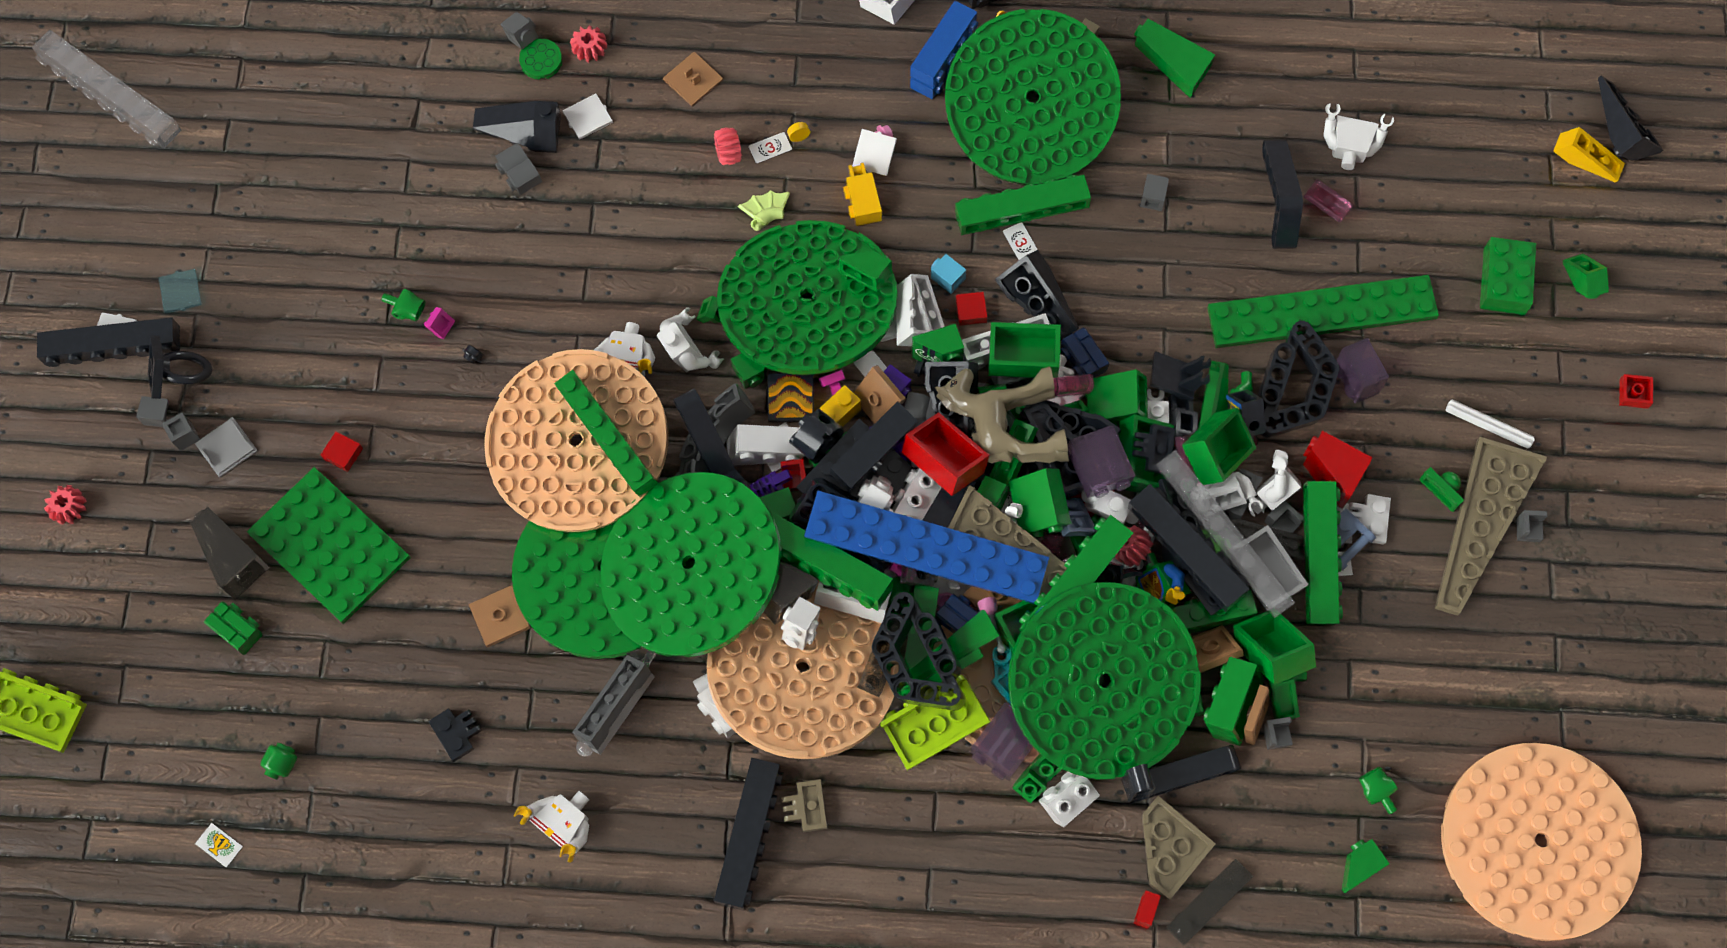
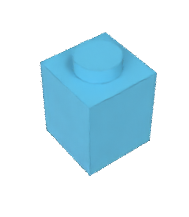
(947, 273)

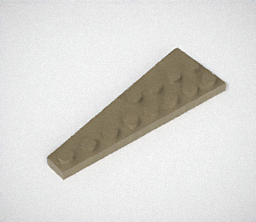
(1492, 495)
(982, 519)

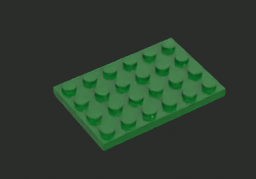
(328, 545)

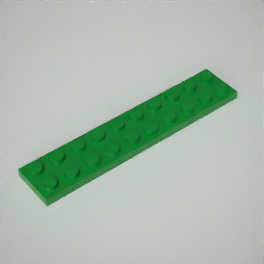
(1324, 309)

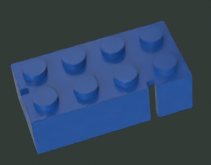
(934, 60)

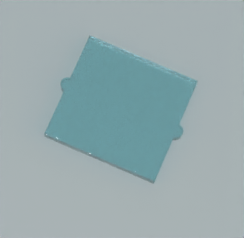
(179, 291)

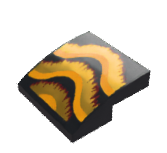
(790, 397)

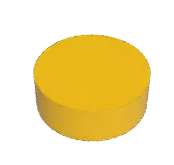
(798, 131)

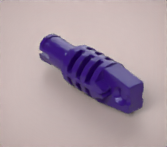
(771, 483)

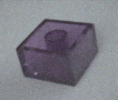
(1361, 371)

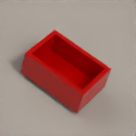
(945, 453)

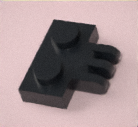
(1155, 446)
(455, 732)

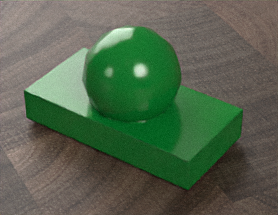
(1444, 487)
(1284, 699)

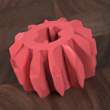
(588, 43)
(727, 146)
(56, 504)
(1135, 548)

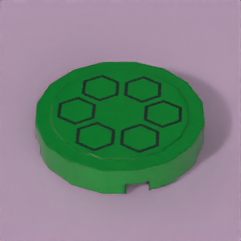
(540, 59)

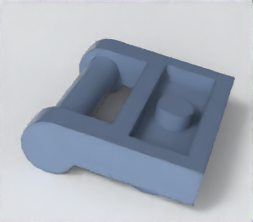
(1081, 521)
(1348, 526)

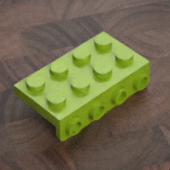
(38, 711)
(925, 731)

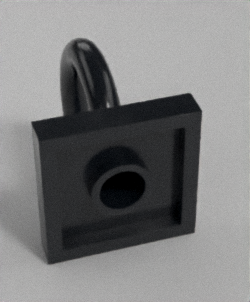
(160, 367)

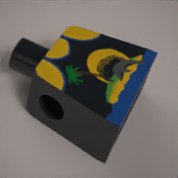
(1251, 410)

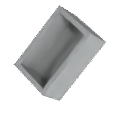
(1277, 561)

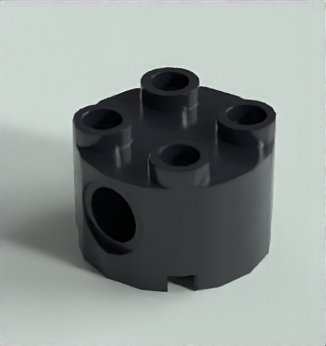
(816, 435)

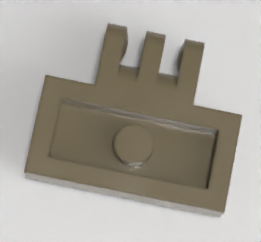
(807, 806)

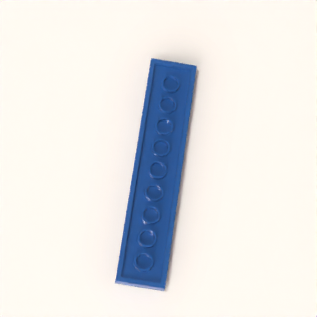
(926, 547)

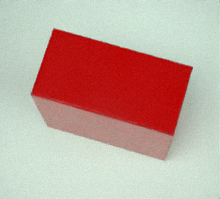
(971, 308)
(1636, 391)
(341, 451)
(1146, 909)

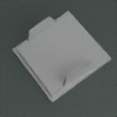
(226, 447)

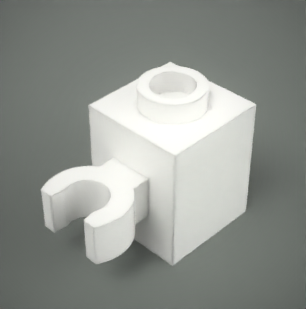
(1157, 407)

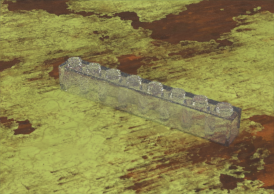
(107, 89)
(1225, 534)

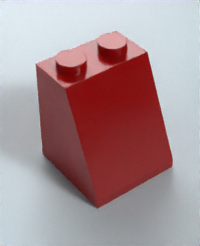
(1336, 461)

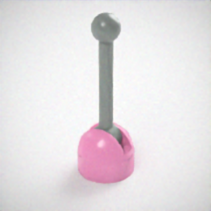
(990, 606)

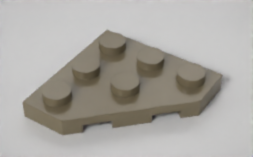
(1171, 847)

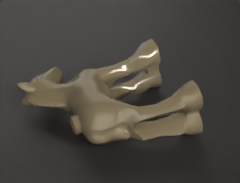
(991, 422)

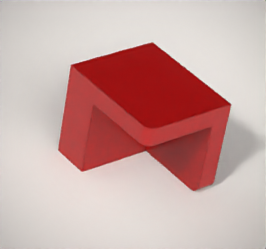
(797, 471)

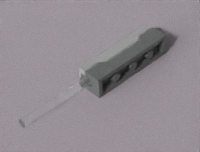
(613, 704)

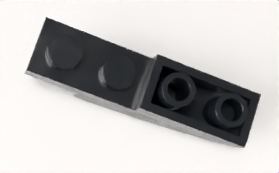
(1182, 416)

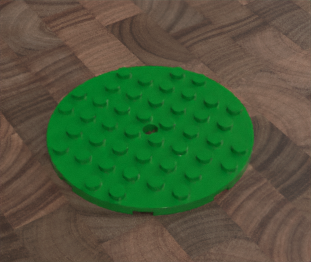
(1042, 55)
(793, 335)
(725, 590)
(561, 591)
(1058, 673)

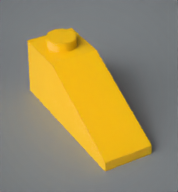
(1588, 154)

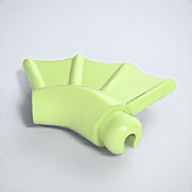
(765, 208)

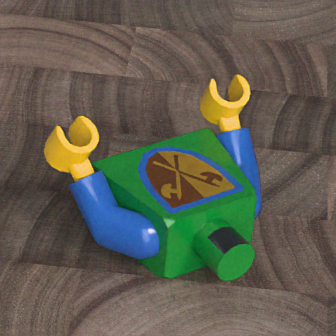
(1162, 580)

